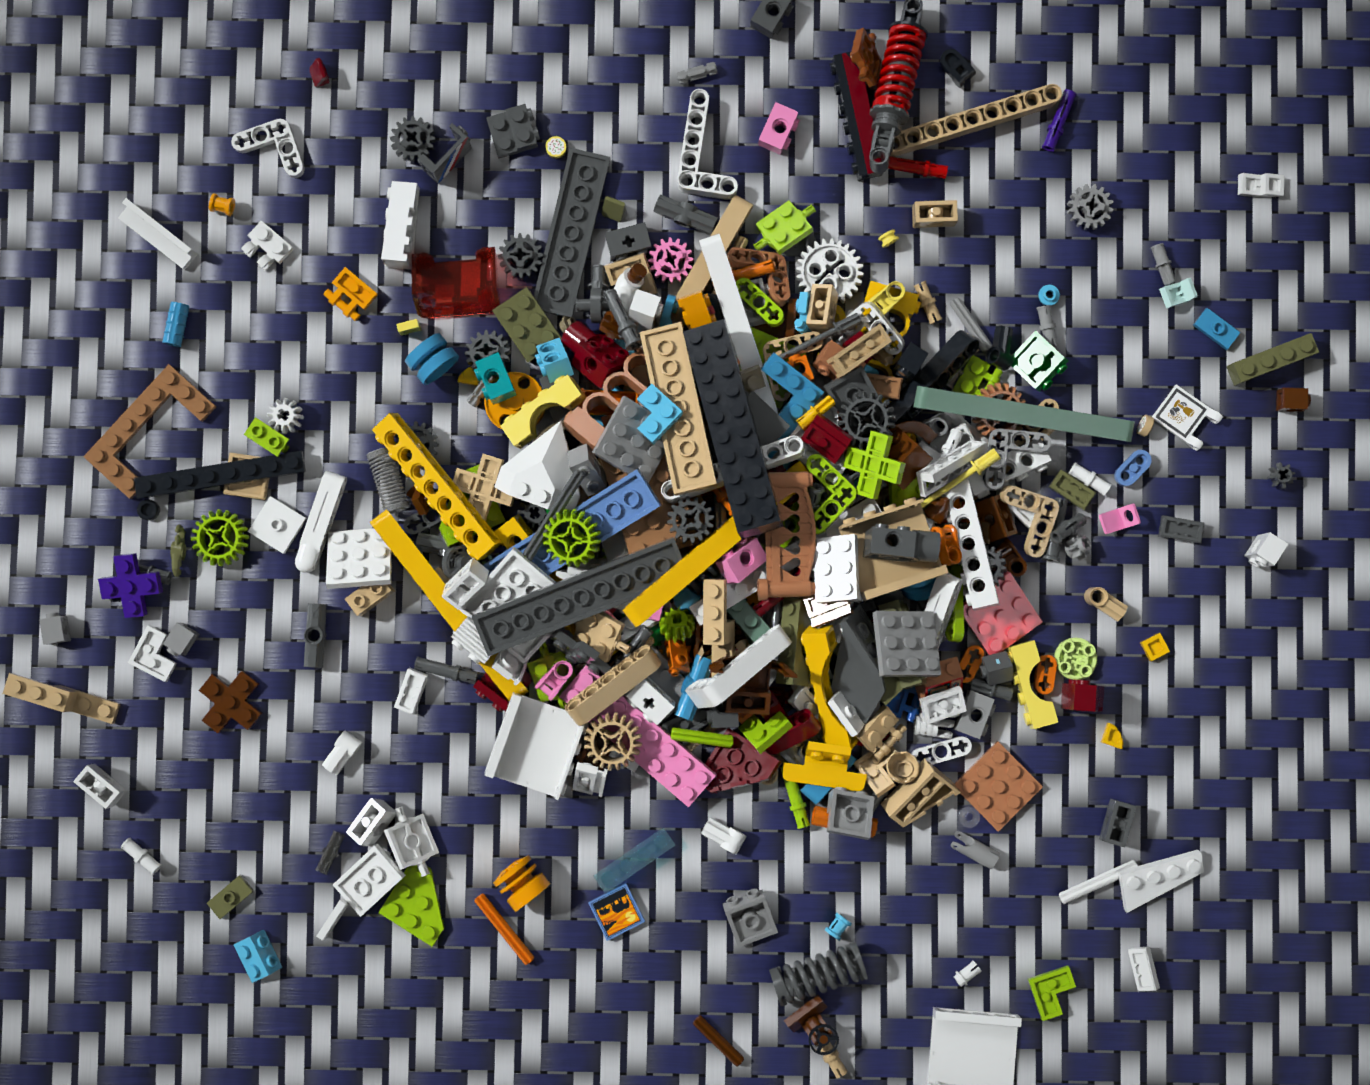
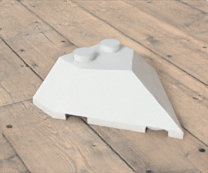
(539, 471)

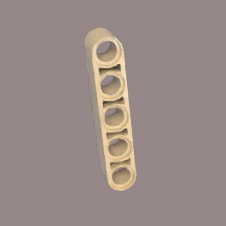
(613, 685)

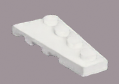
(1155, 878)

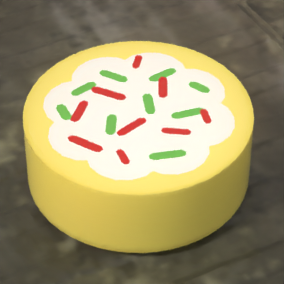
(556, 147)

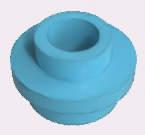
(1044, 299)

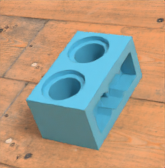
(553, 360)

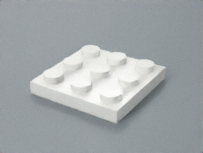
(357, 559)

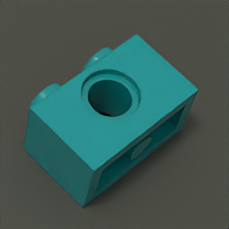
(503, 387)

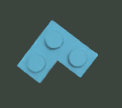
(663, 414)

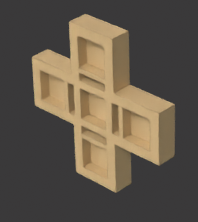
(482, 485)

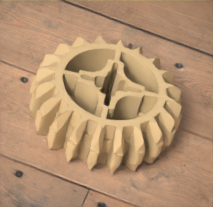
(620, 748)

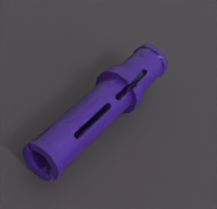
(1067, 99)

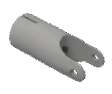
(976, 850)

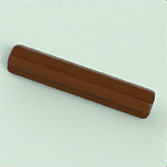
(718, 1040)

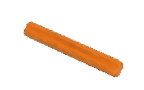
(504, 929)

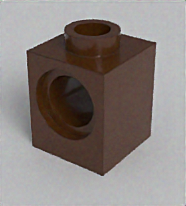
(1293, 399)

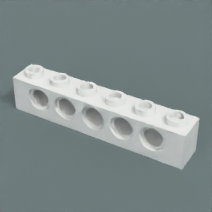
(988, 596)

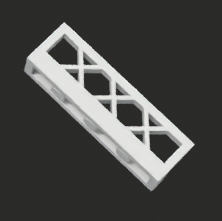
(157, 235)
(946, 466)

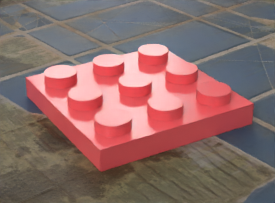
(1005, 623)

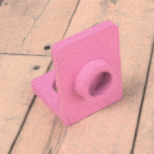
(1117, 519)

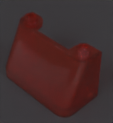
(455, 286)

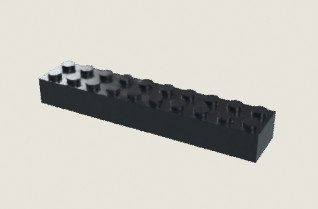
(733, 429)

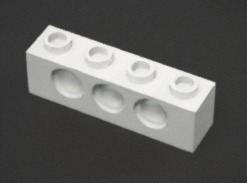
(1020, 472)

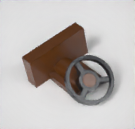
(810, 1019)

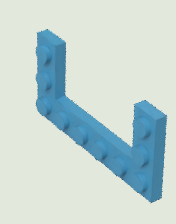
(804, 392)

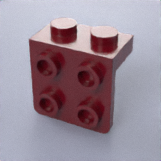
(487, 689)

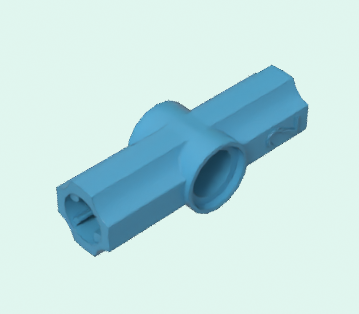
(686, 707)

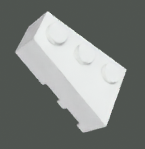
(645, 310)

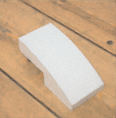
(1261, 185)

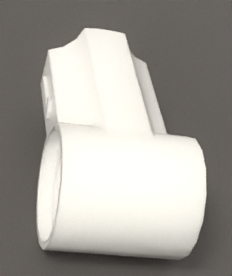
(345, 747)
(728, 838)

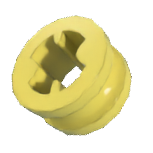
(888, 238)

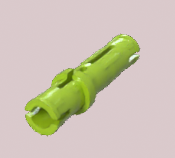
(797, 803)

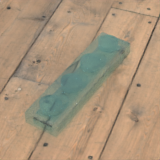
(634, 860)

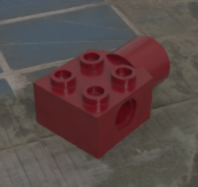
(594, 353)

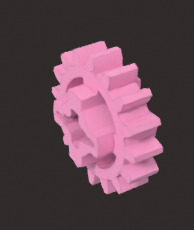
(679, 256)

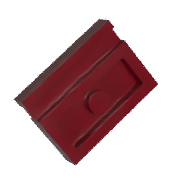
(827, 438)

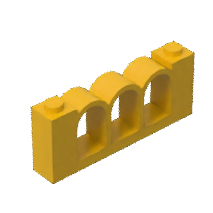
(903, 308)

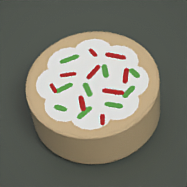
(1145, 425)

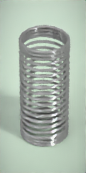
(390, 477)

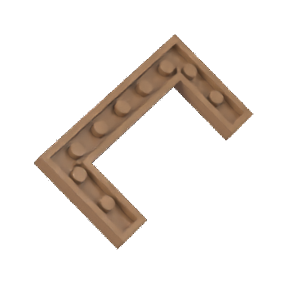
(104, 451)

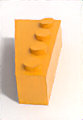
(696, 309)

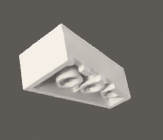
(400, 225)

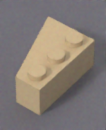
(912, 799)

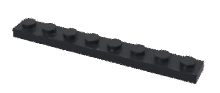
(219, 475)

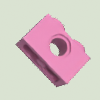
(783, 117)
(751, 558)

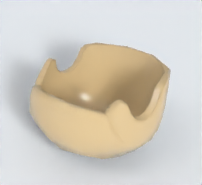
(902, 767)

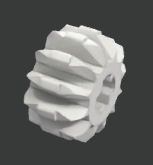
(288, 407)

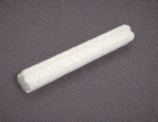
(1094, 883)

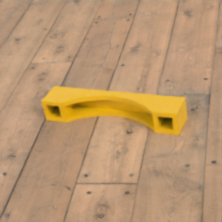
(819, 646)

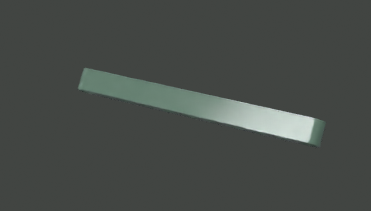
(1023, 413)

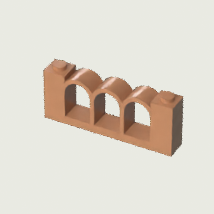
(581, 424)

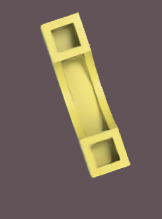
(522, 426)
(1038, 711)

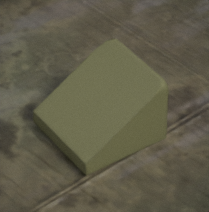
(613, 209)

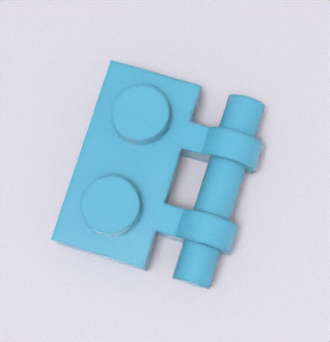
(802, 308)

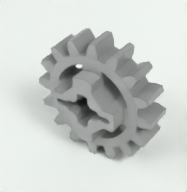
(1092, 198)

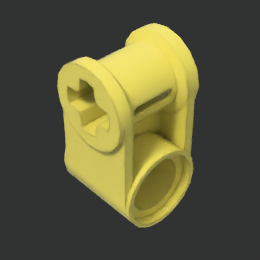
(884, 298)

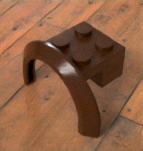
(908, 451)
(753, 695)

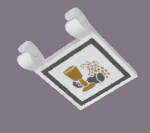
(1182, 414)

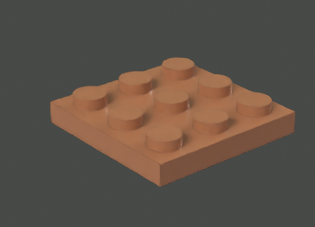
(997, 786)

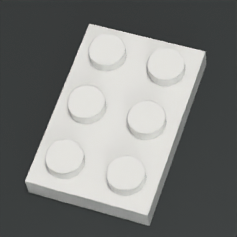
(836, 569)
(369, 880)

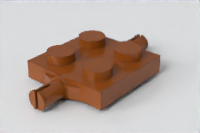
(866, 57)

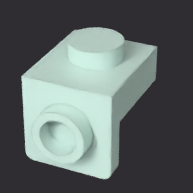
(1178, 293)

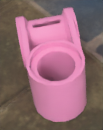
(554, 680)

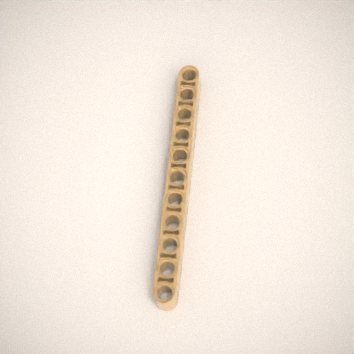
(699, 276)

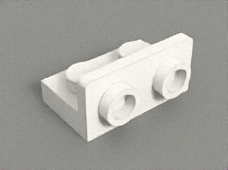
(942, 705)

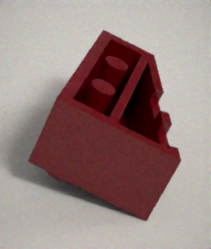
(1082, 696)

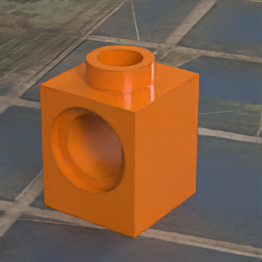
(797, 359)

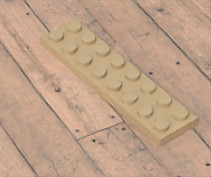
(686, 439)

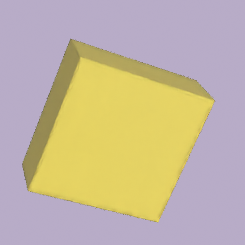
(408, 327)

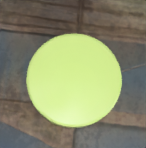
(1075, 658)

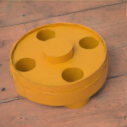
(513, 404)

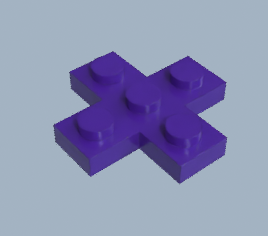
(130, 585)

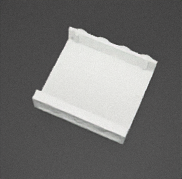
(535, 746)
(972, 1047)

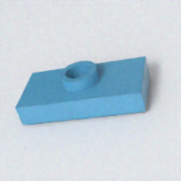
(1216, 328)

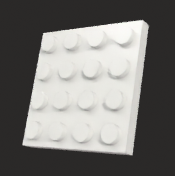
(510, 580)

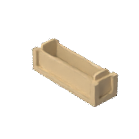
(859, 350)

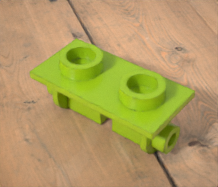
(267, 437)

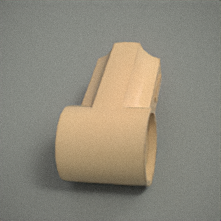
(1106, 603)

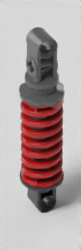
(896, 82)

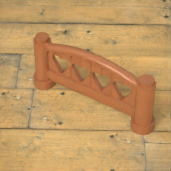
(778, 581)

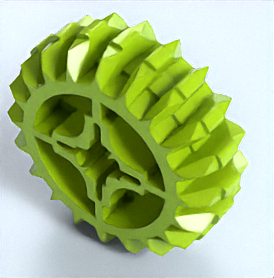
(215, 544)
(568, 555)

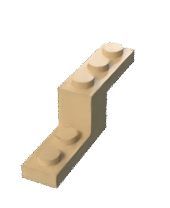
(716, 627)
(61, 698)

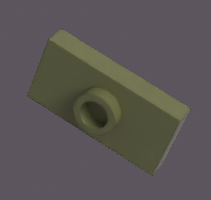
(1072, 489)
(230, 897)

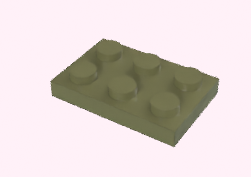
(526, 323)

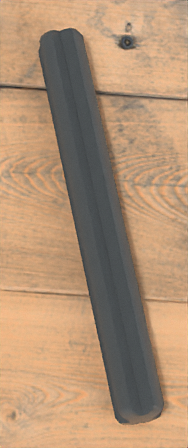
(559, 505)

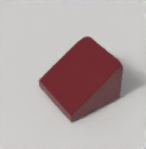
(319, 73)

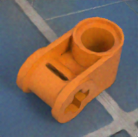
(949, 547)

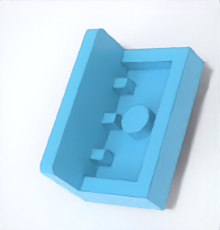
(258, 956)

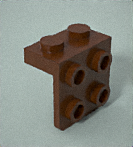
(787, 328)

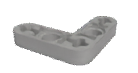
(1008, 444)

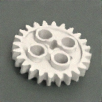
(816, 258)

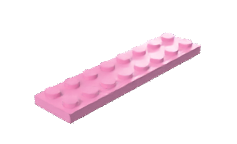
(659, 754)

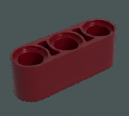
(804, 727)

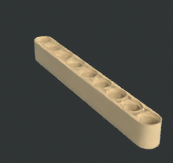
(980, 115)

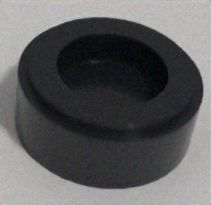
(148, 509)

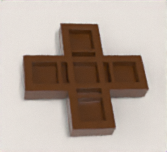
(230, 701)

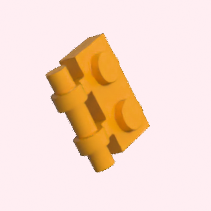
(355, 289)

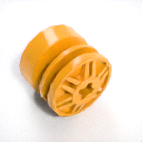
(521, 883)

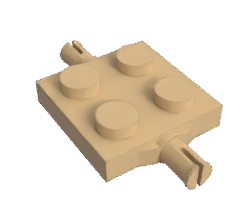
(602, 634)

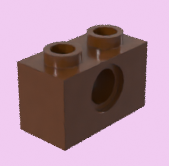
(1004, 524)

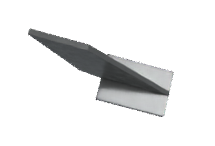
(857, 664)

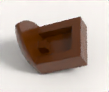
(418, 500)
(938, 509)

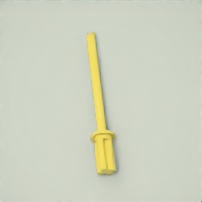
(977, 466)

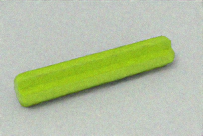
(702, 737)

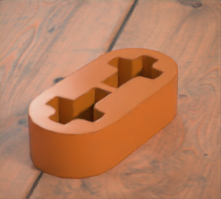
(974, 666)
(1050, 674)

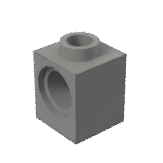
(54, 629)
(180, 639)

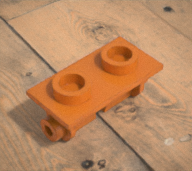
(678, 657)

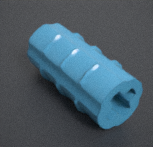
(175, 324)

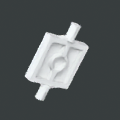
(411, 841)

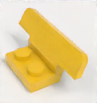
(825, 767)

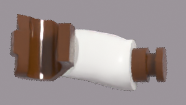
(626, 287)

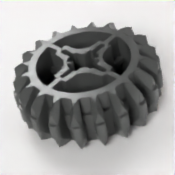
(871, 411)

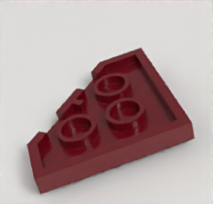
(739, 765)

